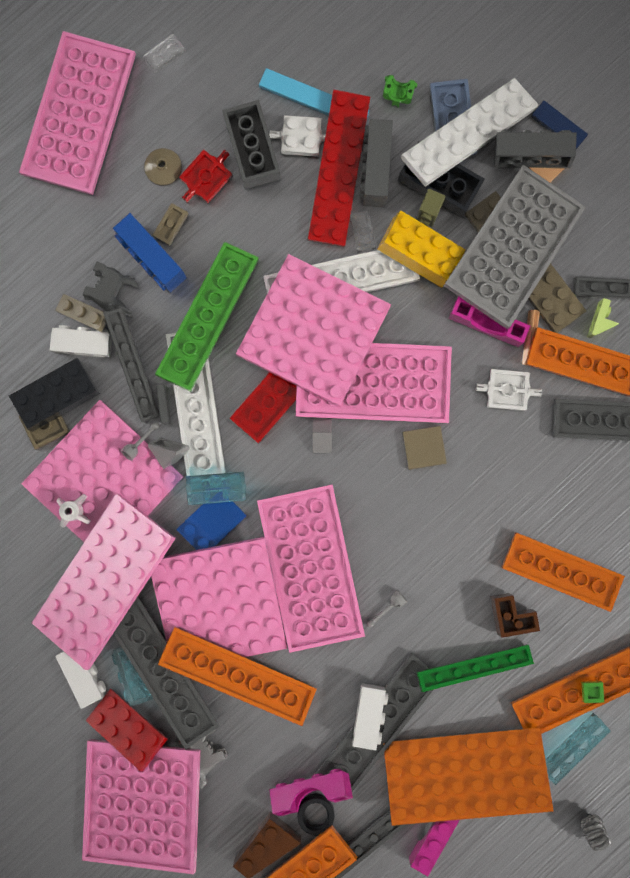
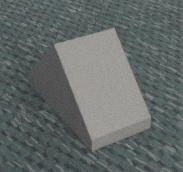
(322, 435)
(167, 451)

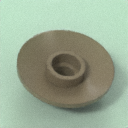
(163, 175)

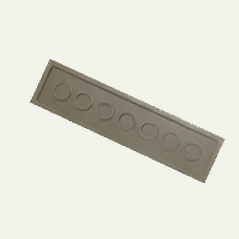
(551, 295)

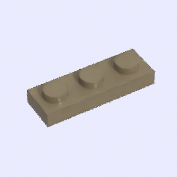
(81, 312)

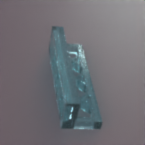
(571, 745)

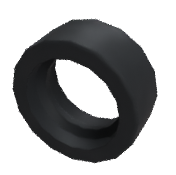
(311, 829)

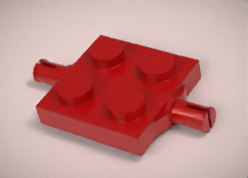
(205, 176)

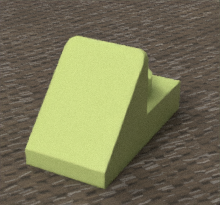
(599, 323)

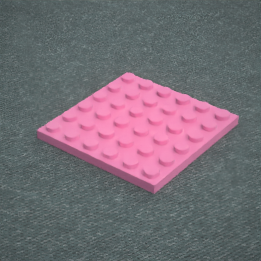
(313, 330)
(93, 465)
(222, 597)
(140, 815)

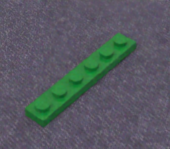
(475, 668)

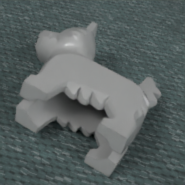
(208, 757)

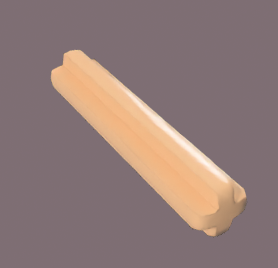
(532, 320)

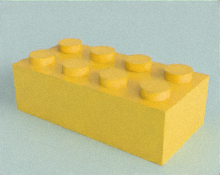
(420, 248)

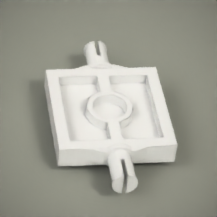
(300, 136)
(508, 390)

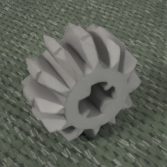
(595, 832)

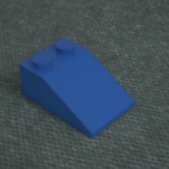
(211, 524)

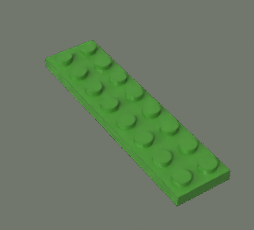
(207, 316)

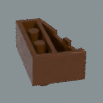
(266, 846)

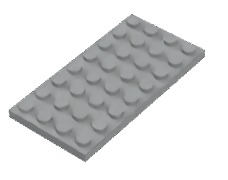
(514, 247)

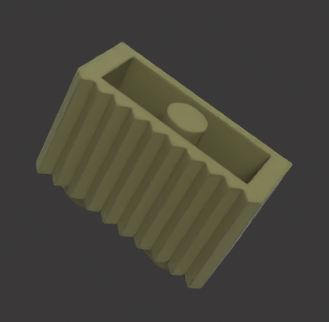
(430, 207)

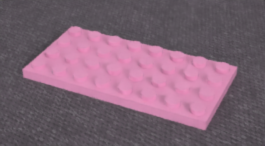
(77, 113)
(391, 385)
(310, 568)
(103, 581)

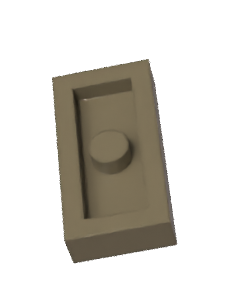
(170, 224)

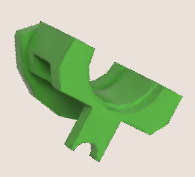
(398, 91)

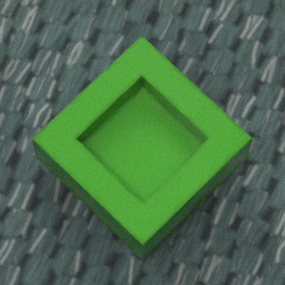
(592, 692)

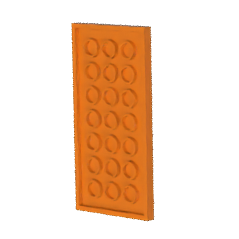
(467, 777)

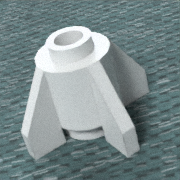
(77, 510)

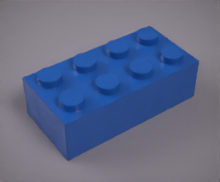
(146, 249)

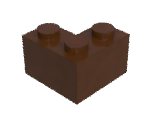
(512, 622)

